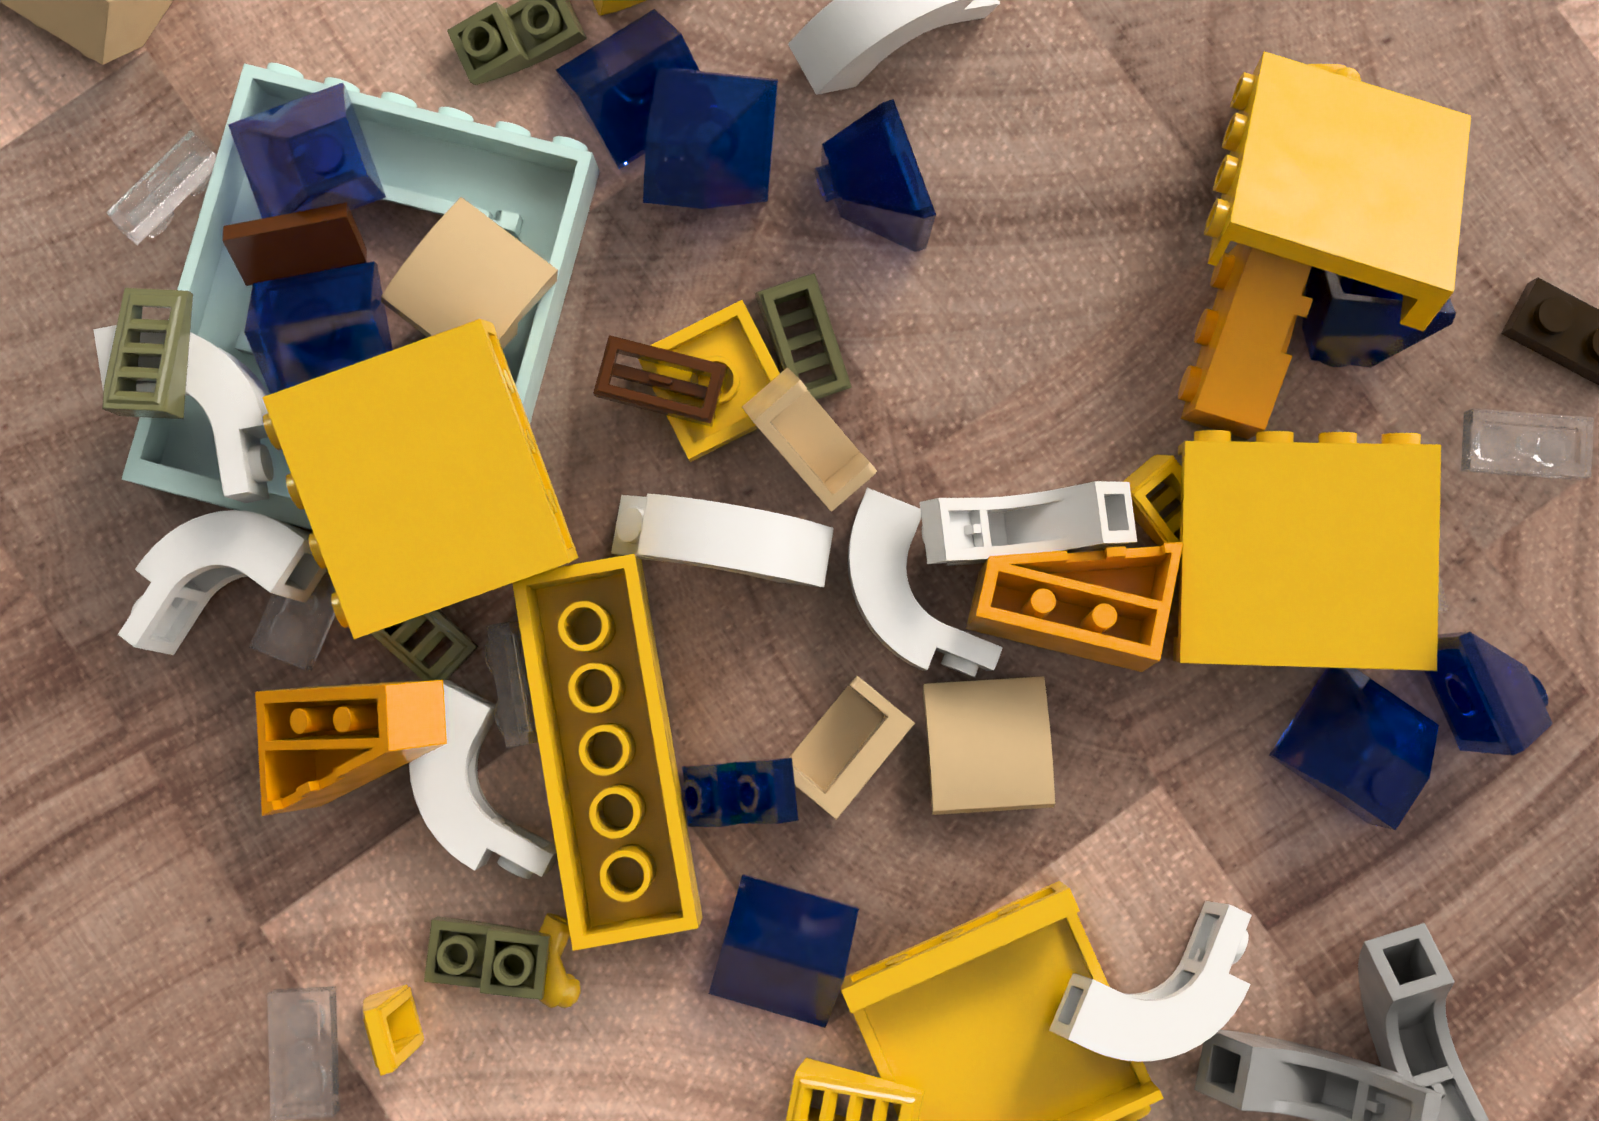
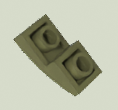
(514, 38)
(487, 957)

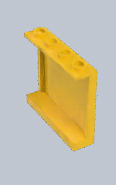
(1344, 181)
(419, 478)
(1309, 551)
(975, 1018)

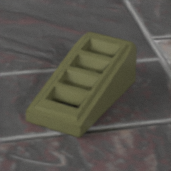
(809, 288)
(123, 369)
(413, 658)

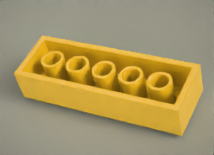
(607, 752)

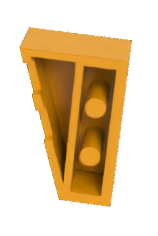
(1244, 341)
(1081, 603)
(341, 737)

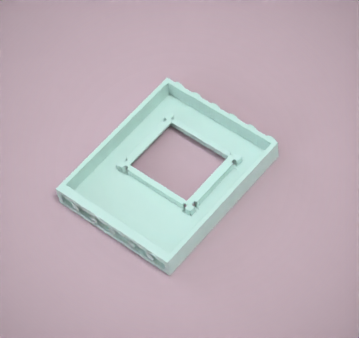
(424, 162)

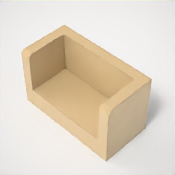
(809, 439)
(847, 746)

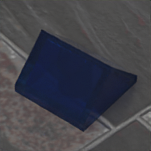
(617, 82)
(316, 323)
(785, 951)

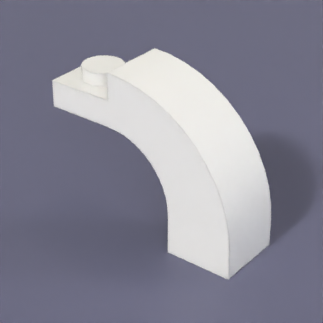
(856, 35)
(231, 401)
(1046, 521)
(723, 538)
(206, 556)
(884, 598)
(453, 801)
(1173, 1015)

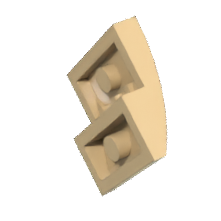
(468, 273)
(988, 745)

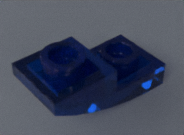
(740, 793)

